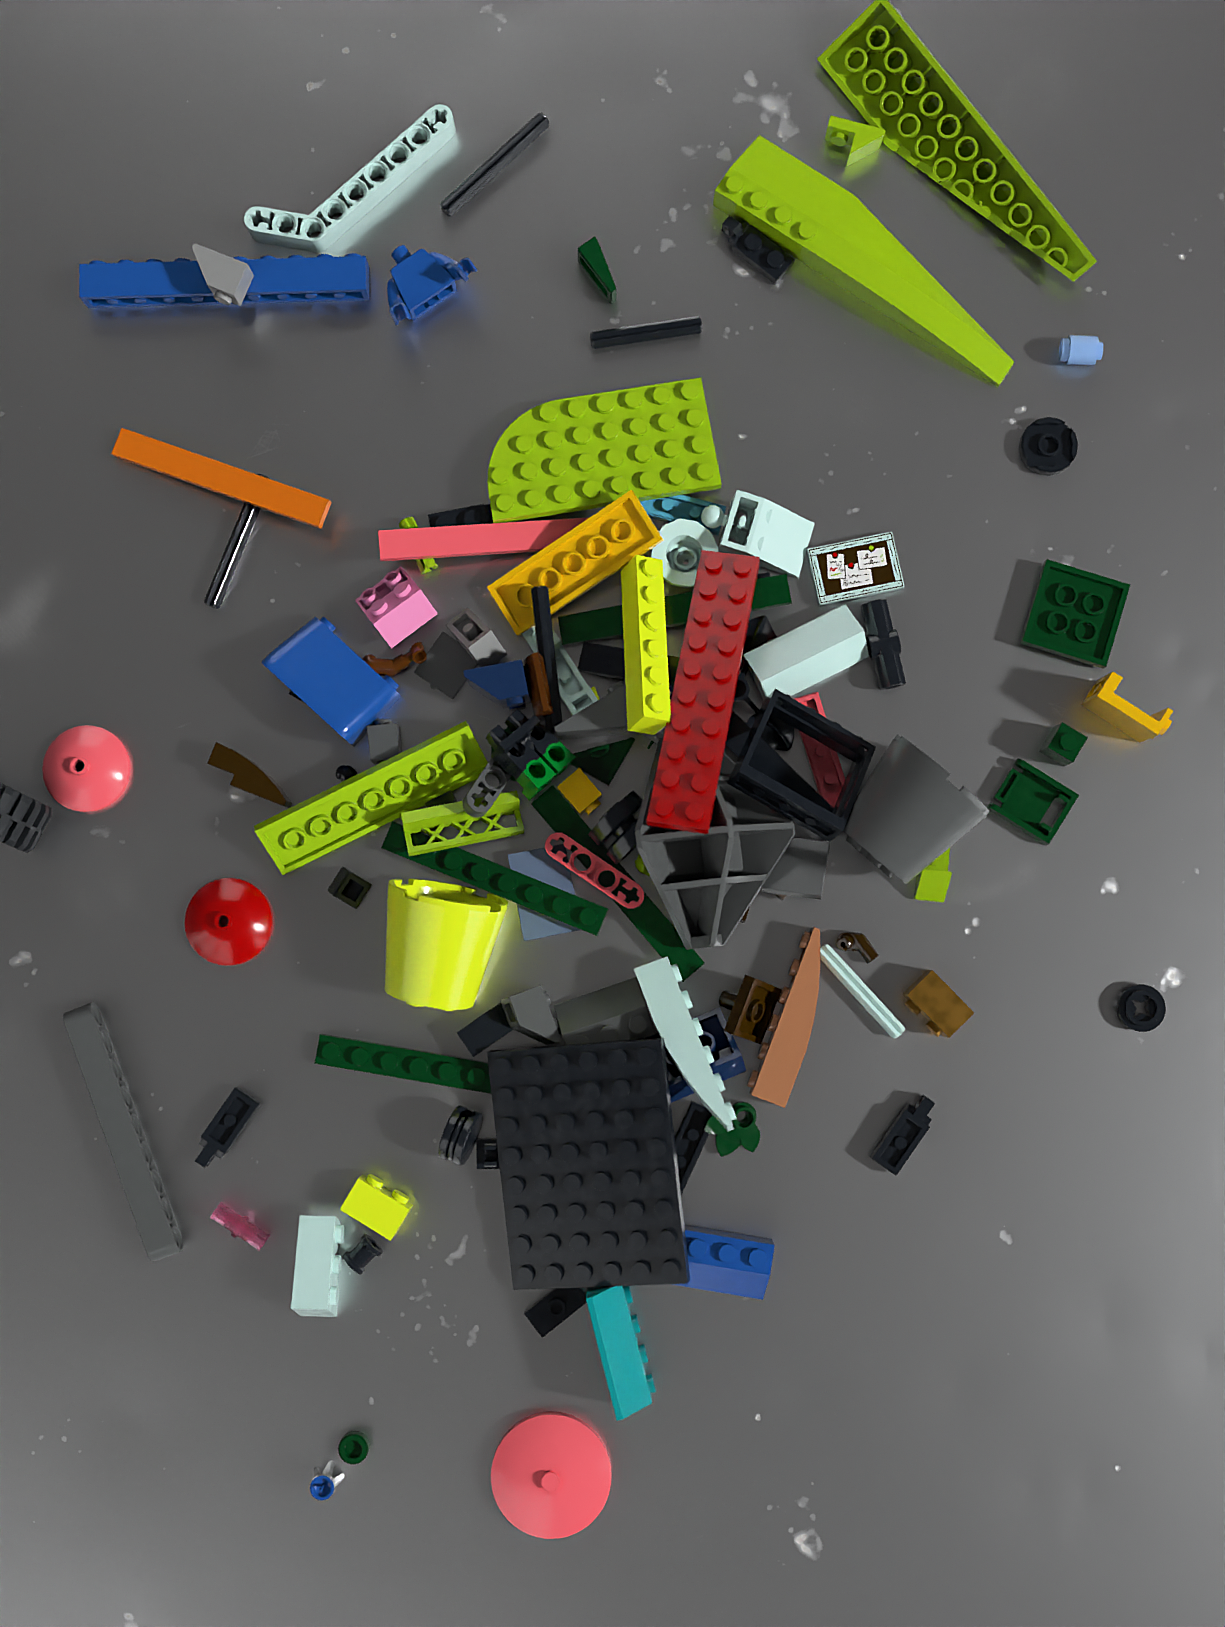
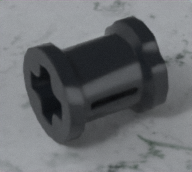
(362, 1254)

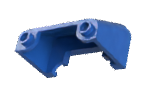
(332, 679)

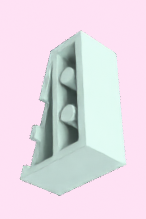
(317, 1266)

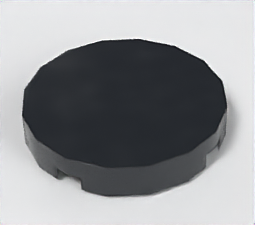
(1048, 446)

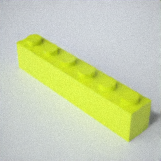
(645, 645)

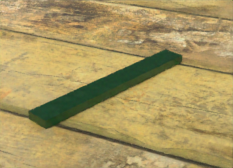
(608, 621)
(647, 916)

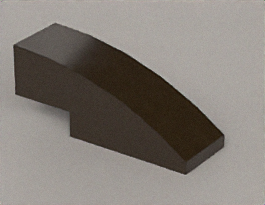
(247, 775)

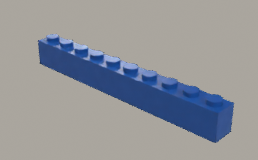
(183, 284)

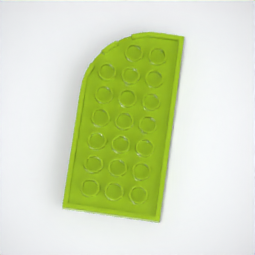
(601, 446)

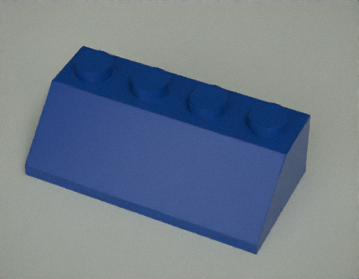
(728, 1262)

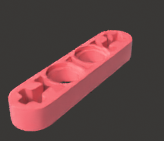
(592, 873)

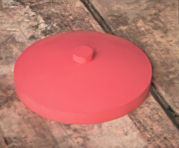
(551, 1475)

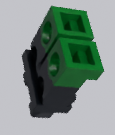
(529, 752)

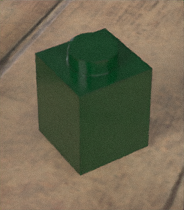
(1063, 744)

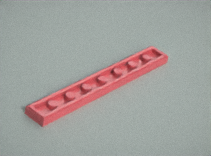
(472, 539)

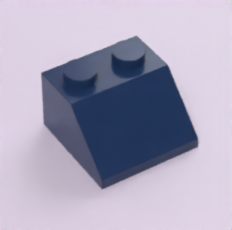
(501, 683)

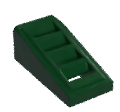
(594, 263)

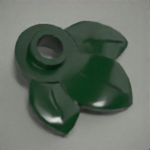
(744, 1132)

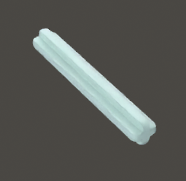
(861, 991)

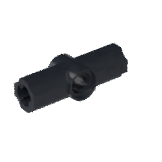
(883, 644)

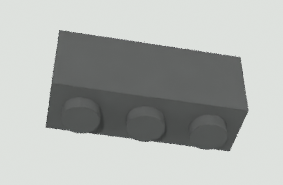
(606, 1015)

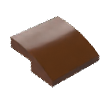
(538, 685)

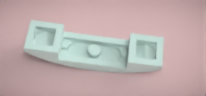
(572, 686)

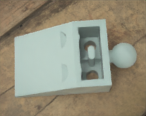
(764, 532)

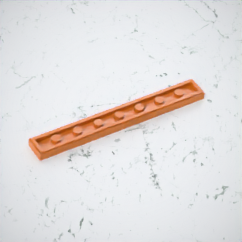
(221, 478)

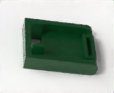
(1028, 797)

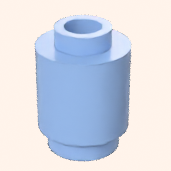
(1080, 350)

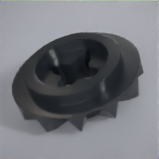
(1154, 1006)

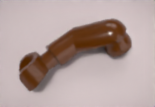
(399, 663)

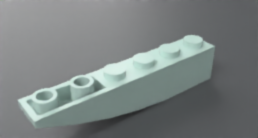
(681, 1035)

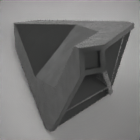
(714, 875)

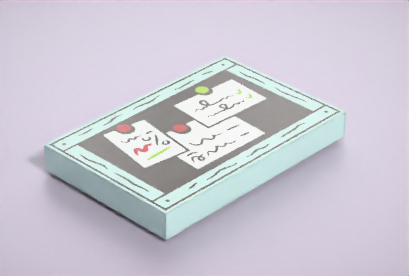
(855, 569)

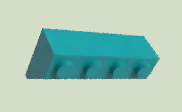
(619, 1349)

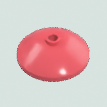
(104, 770)

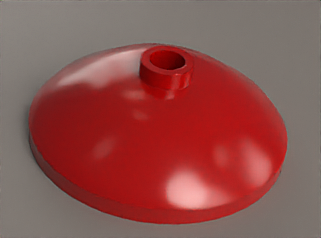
(248, 923)

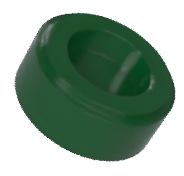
(353, 1447)

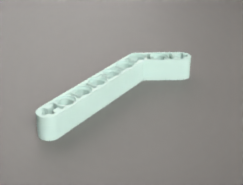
(267, 224)

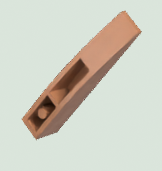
(790, 1028)

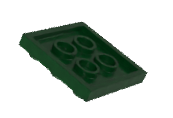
(1075, 613)

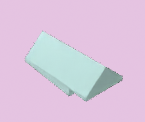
(808, 653)

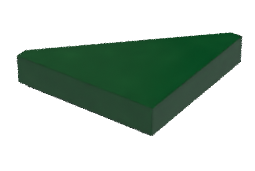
(604, 760)

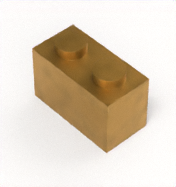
(937, 1004)

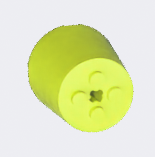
(439, 942)

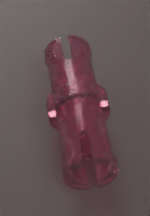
(239, 1226)

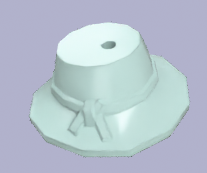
(682, 543)

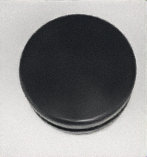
(460, 1135)

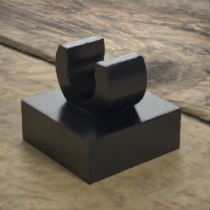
(487, 1153)

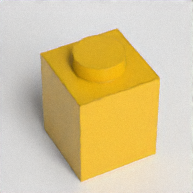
(580, 792)

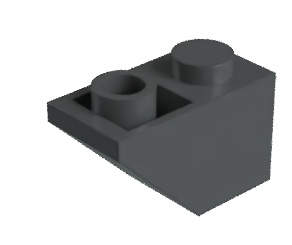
(531, 1015)

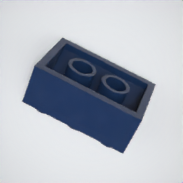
(725, 1052)

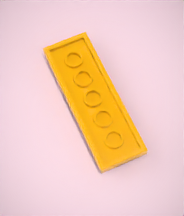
(577, 560)

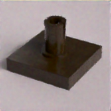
(750, 1008)

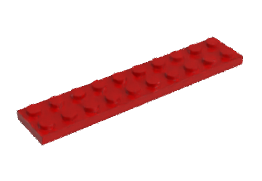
(703, 693)

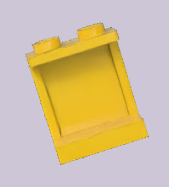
(1122, 714)

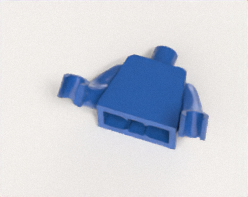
(422, 281)

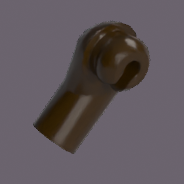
(857, 942)

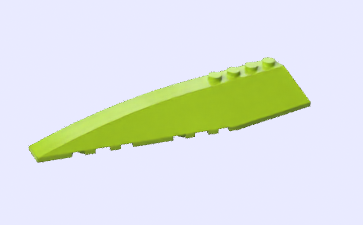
(943, 135)
(853, 249)

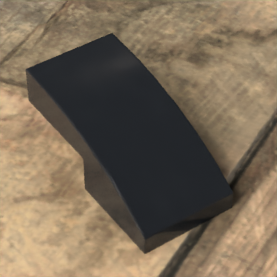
(485, 1030)

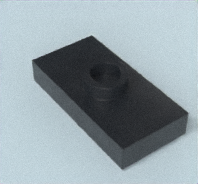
(555, 1308)

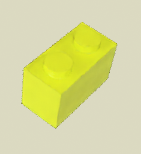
(377, 1206)

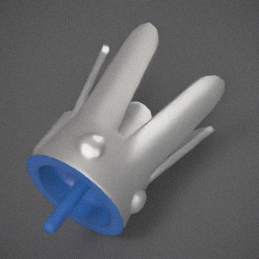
(323, 1484)

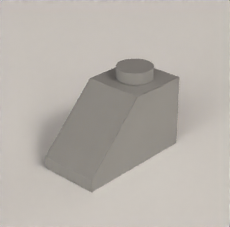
(224, 275)
(476, 638)

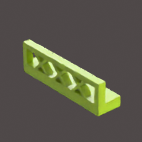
(453, 815)

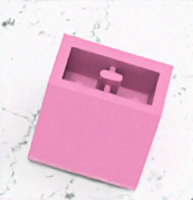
(396, 606)

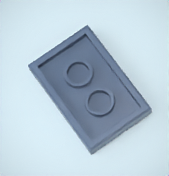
(542, 867)

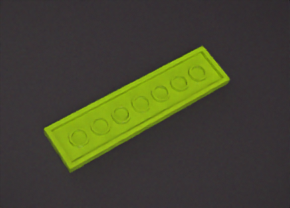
(372, 798)

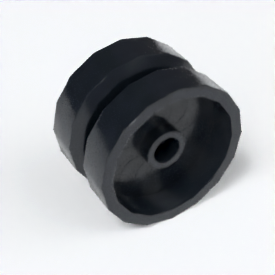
(621, 824)

